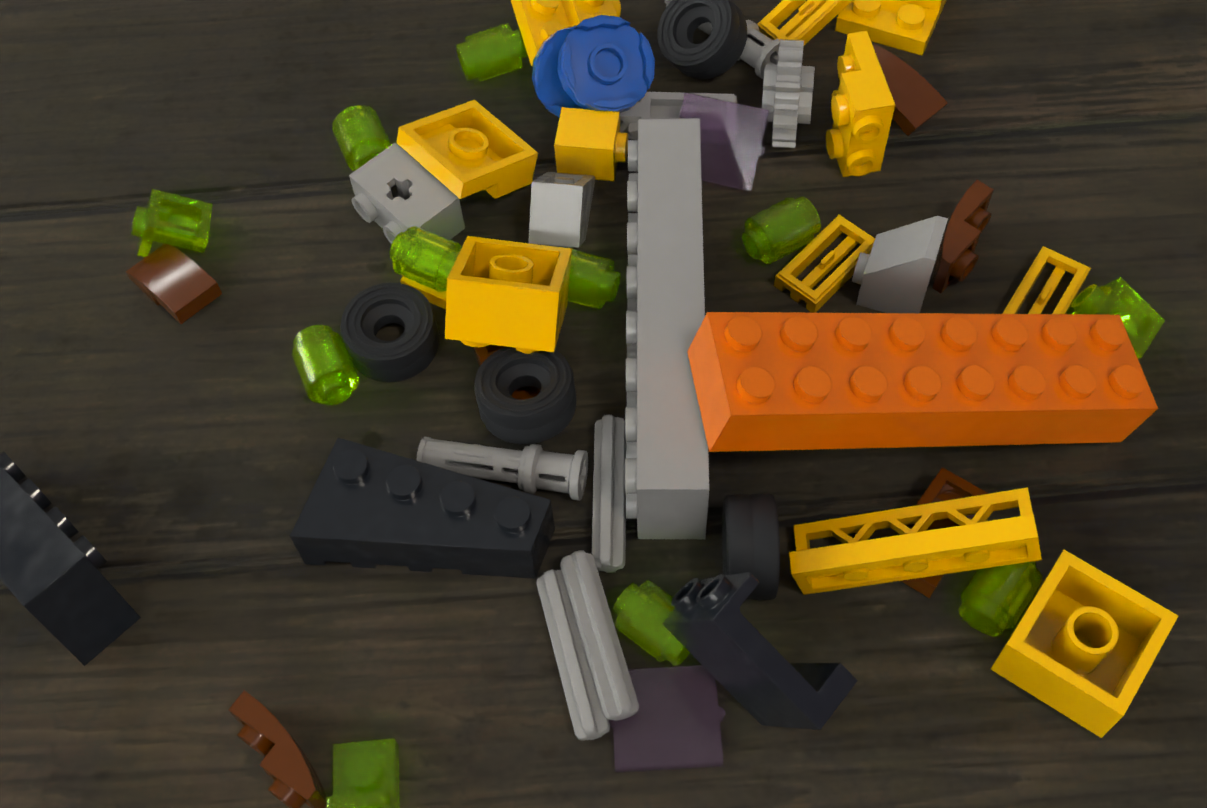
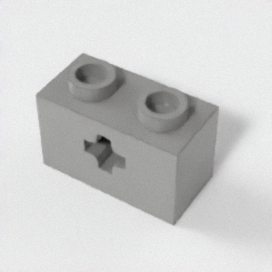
(404, 194)

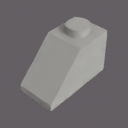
(560, 209)
(899, 267)

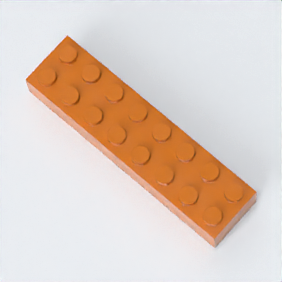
(915, 380)

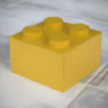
(507, 294)
(1085, 644)

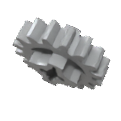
(788, 93)

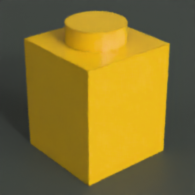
(590, 143)

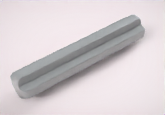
(609, 494)
(599, 636)
(571, 658)

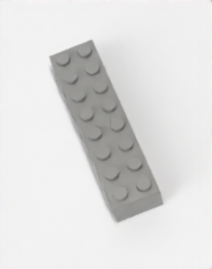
(664, 311)

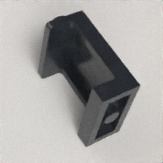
(745, 663)

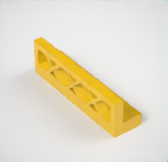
(915, 551)

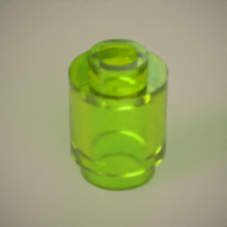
(491, 53)
(359, 135)
(781, 229)
(424, 257)
(592, 280)
(324, 365)
(999, 596)
(641, 617)

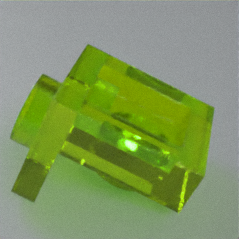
(172, 221)
(1121, 299)
(365, 775)

